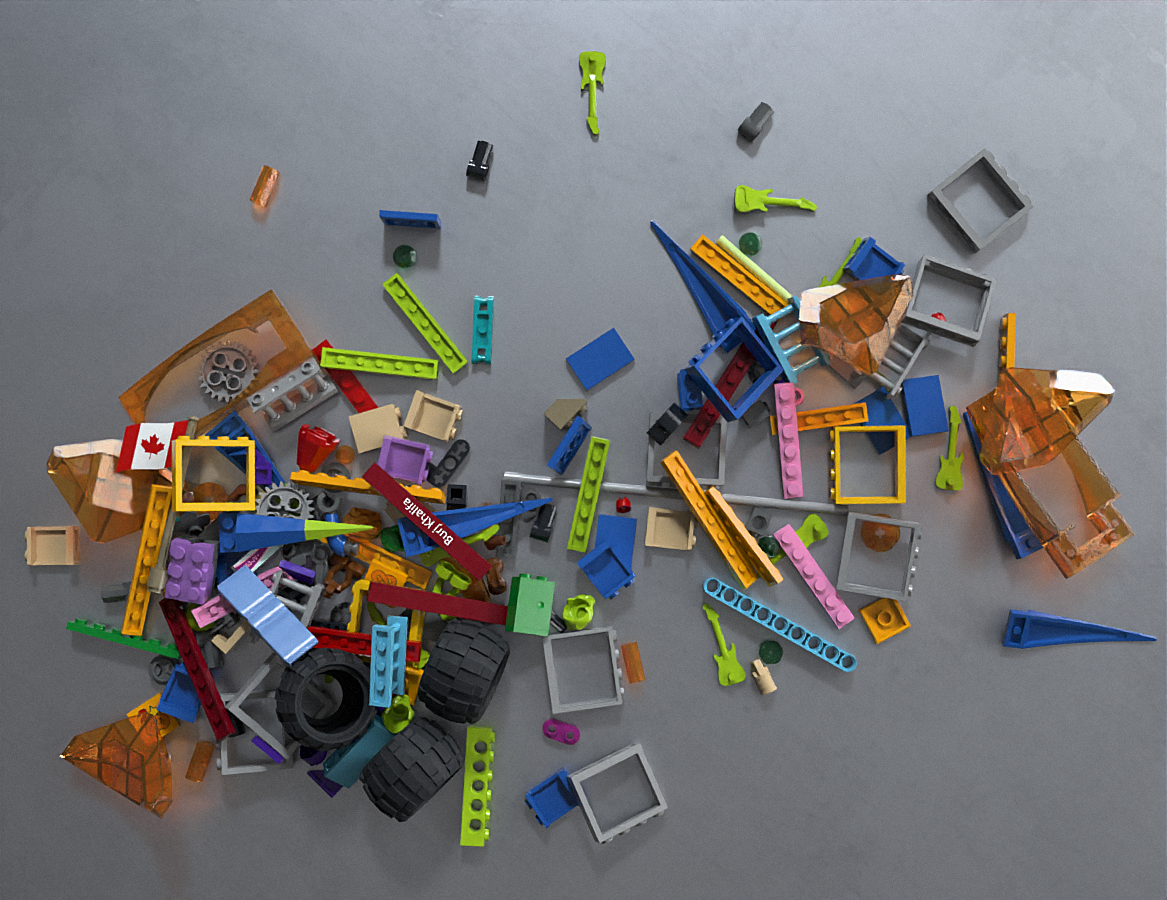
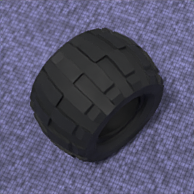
(463, 671)
(350, 718)
(411, 768)

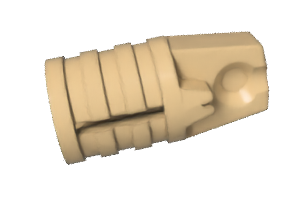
(762, 677)

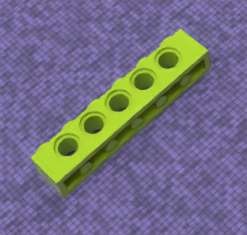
(469, 835)

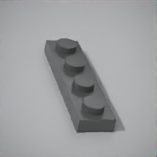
(509, 493)

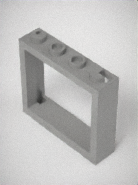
(956, 218)
(941, 327)
(658, 480)
(909, 568)
(616, 672)
(233, 705)
(222, 745)
(603, 764)

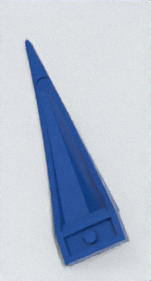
(710, 297)
(462, 522)
(1012, 523)
(1039, 629)

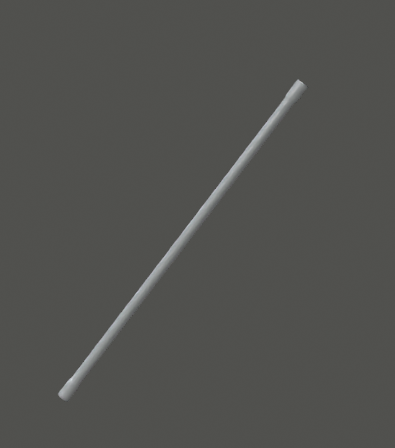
(832, 509)

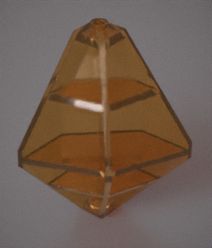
(855, 318)
(1039, 416)
(101, 499)
(127, 759)

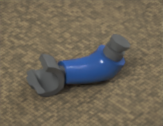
(339, 543)

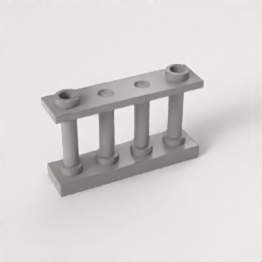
(895, 388)
(298, 404)
(307, 611)

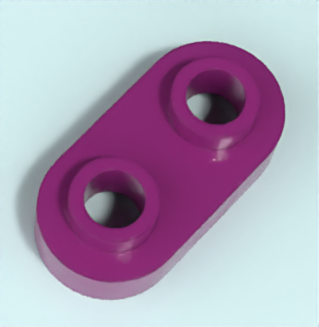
(561, 731)

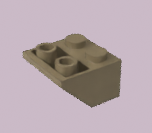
(564, 411)

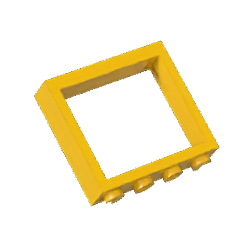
(223, 441)
(900, 465)
(355, 609)

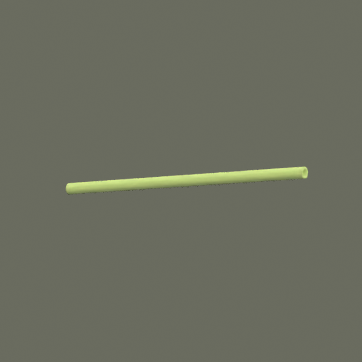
(760, 274)

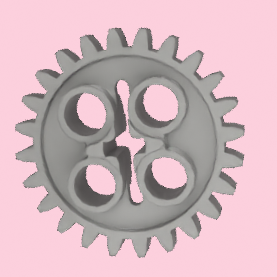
(232, 354)
(288, 496)

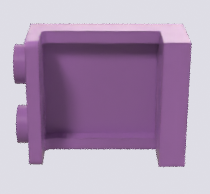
(405, 459)

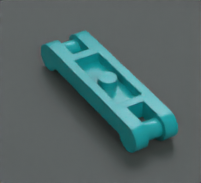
(482, 329)

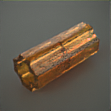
(264, 186)
(633, 662)
(199, 761)

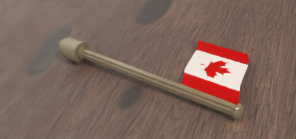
(151, 448)

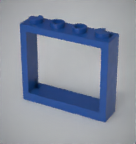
(759, 351)

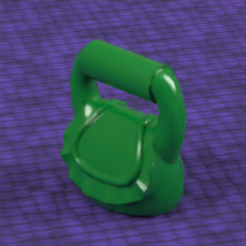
(391, 539)

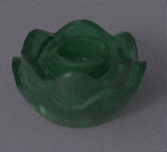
(752, 249)
(410, 258)
(769, 545)
(773, 646)

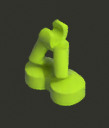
(448, 572)

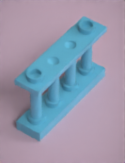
(772, 341)
(388, 661)

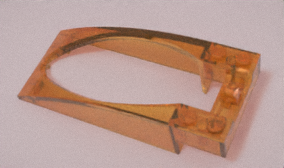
(250, 316)
(1095, 491)

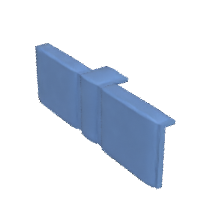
(267, 615)

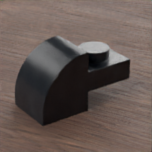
(667, 424)
(456, 497)

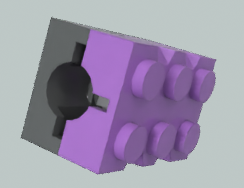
(192, 569)

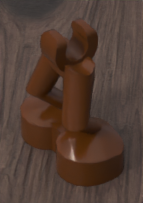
(352, 569)
(496, 584)

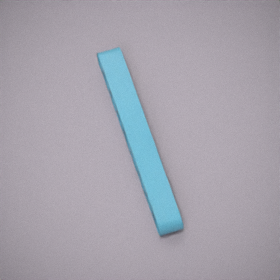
(786, 630)

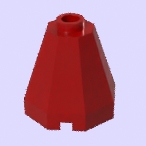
(314, 447)

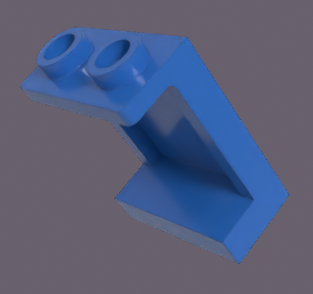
(872, 262)
(689, 393)
(606, 570)
(179, 695)
(551, 798)

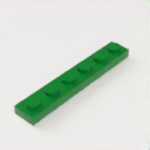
(115, 635)

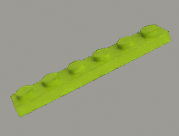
(425, 323)
(379, 363)
(588, 494)

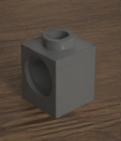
(756, 413)
(764, 516)

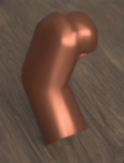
(239, 491)
(495, 541)

